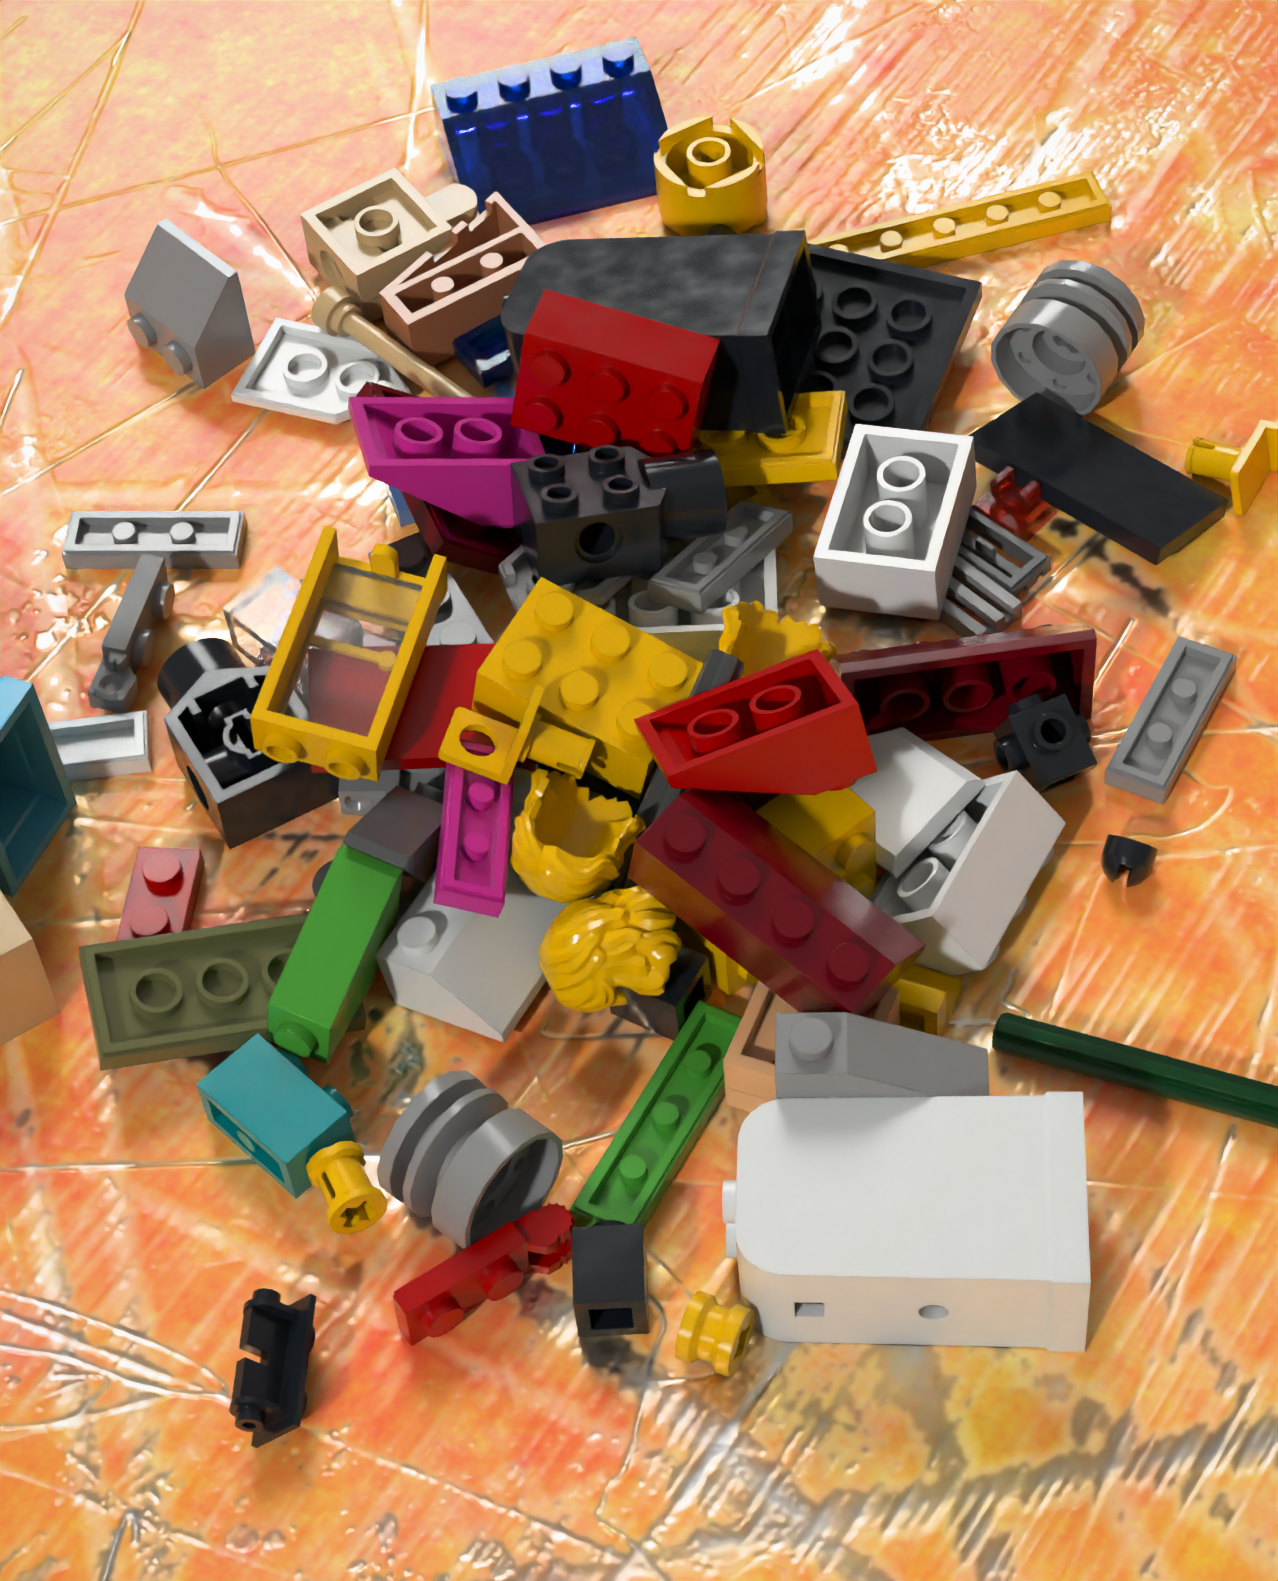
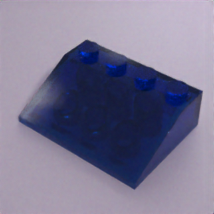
(555, 131)

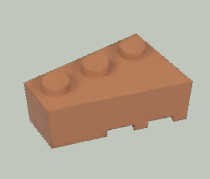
(460, 283)

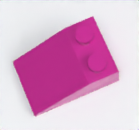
(445, 451)

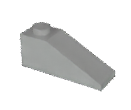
(871, 1058)

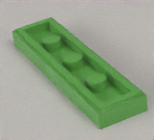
(661, 1124)

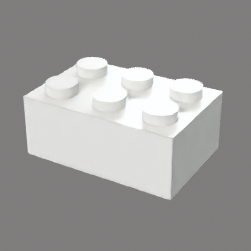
(896, 521)

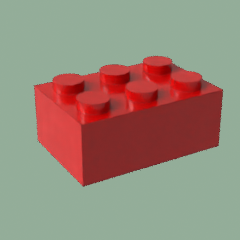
(612, 378)

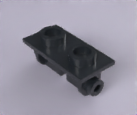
(272, 1394)

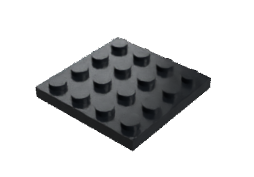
(886, 337)

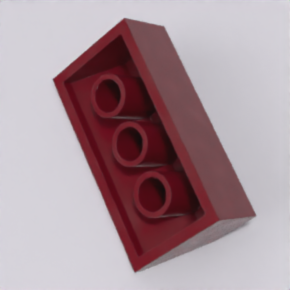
(969, 681)
(771, 905)

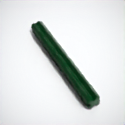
(1137, 1069)

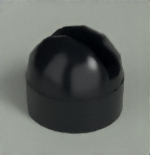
(1128, 855)

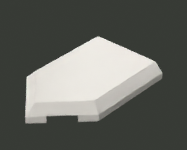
(310, 373)
(912, 795)

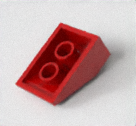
(764, 733)

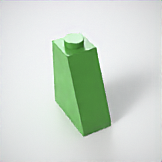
(334, 955)

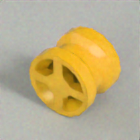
(714, 1333)

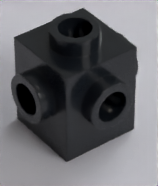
(1044, 742)

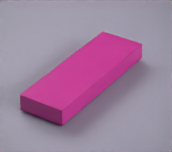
(473, 839)

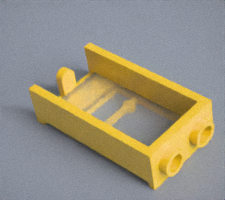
(346, 660)

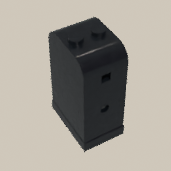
(735, 288)

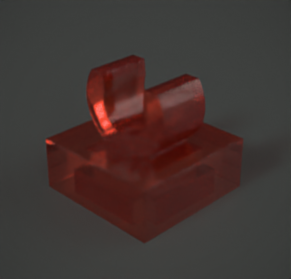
(1014, 507)

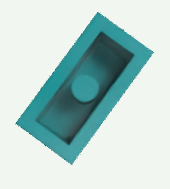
(274, 1111)

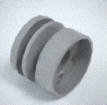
(1068, 336)
(468, 1158)

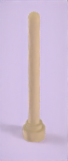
(341, 314)

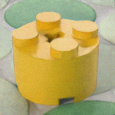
(711, 176)

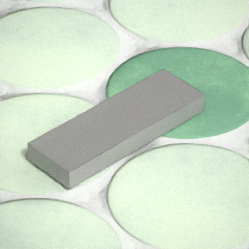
(180, 537)
(718, 562)
(1170, 720)

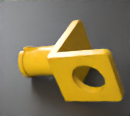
(1241, 466)
(531, 740)

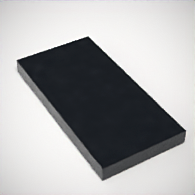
(1098, 478)

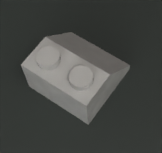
(188, 307)

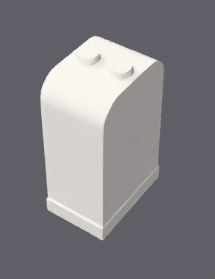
(914, 1220)

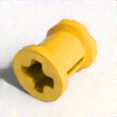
(346, 1187)

